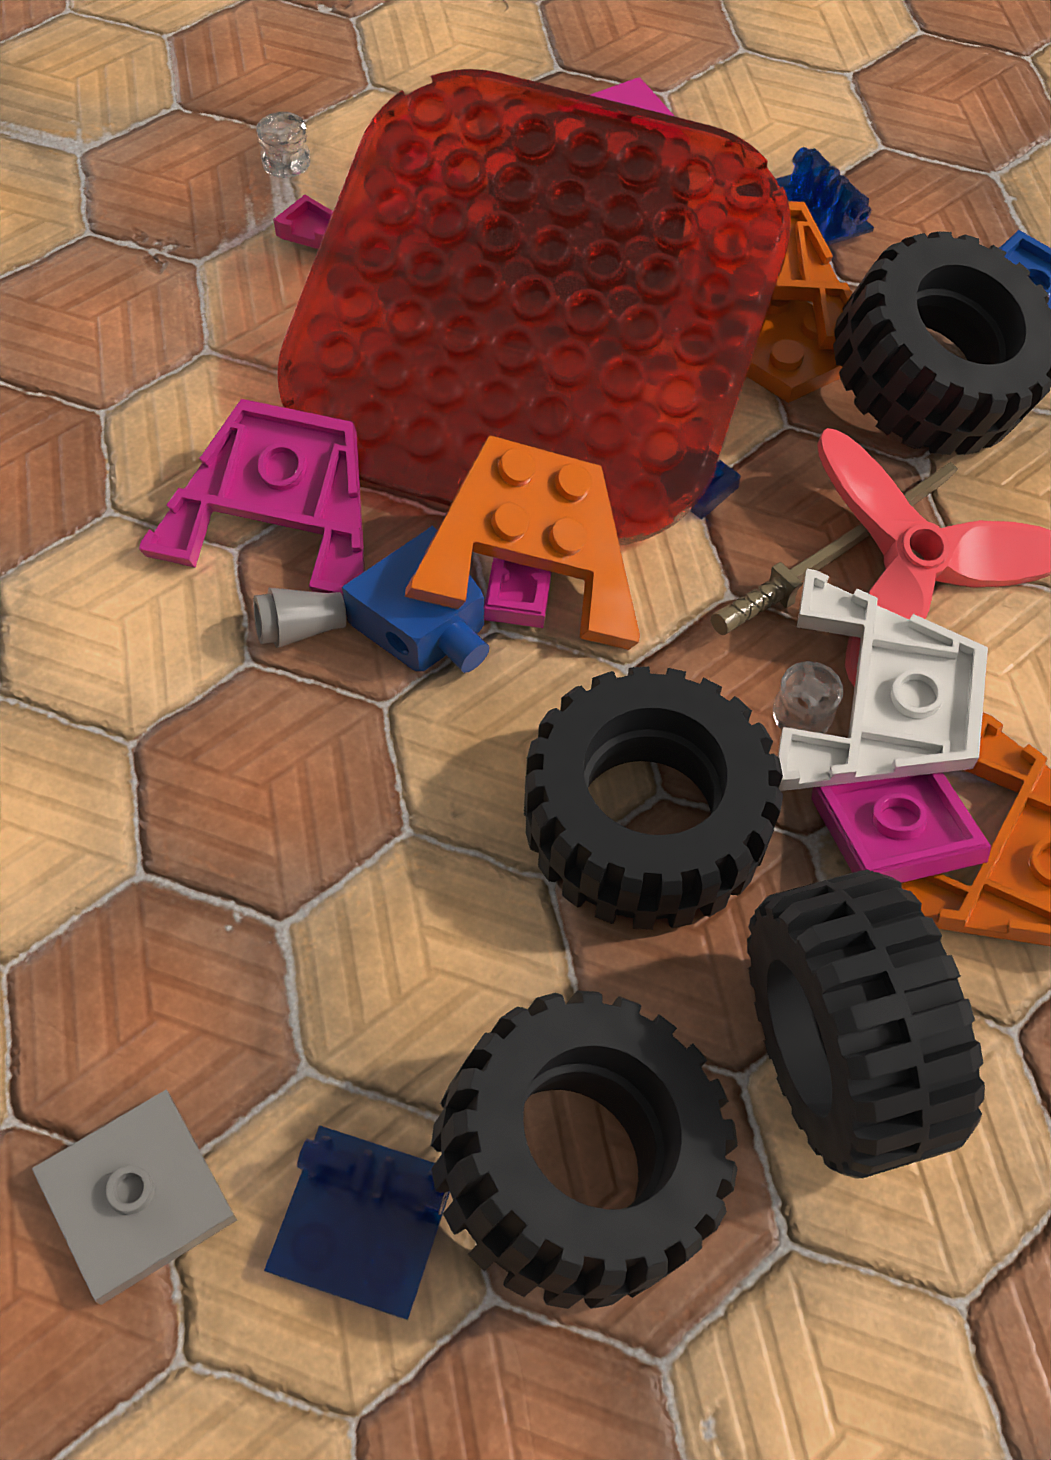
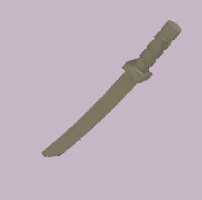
(785, 583)

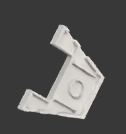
(912, 698)

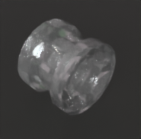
(283, 144)
(814, 685)

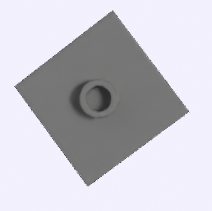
(133, 1196)

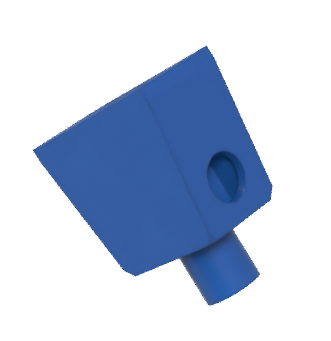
(411, 628)

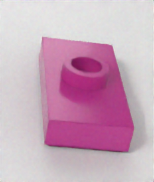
(517, 594)

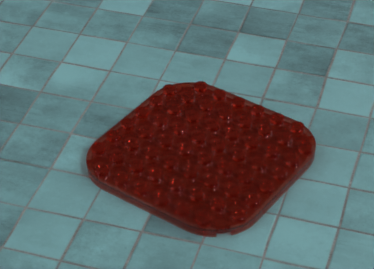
(541, 283)

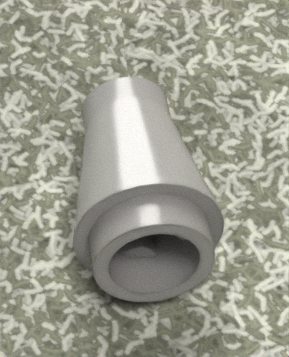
(294, 615)

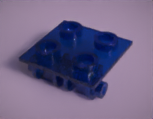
(830, 197)
(359, 1222)

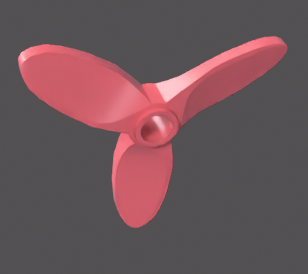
(960, 554)

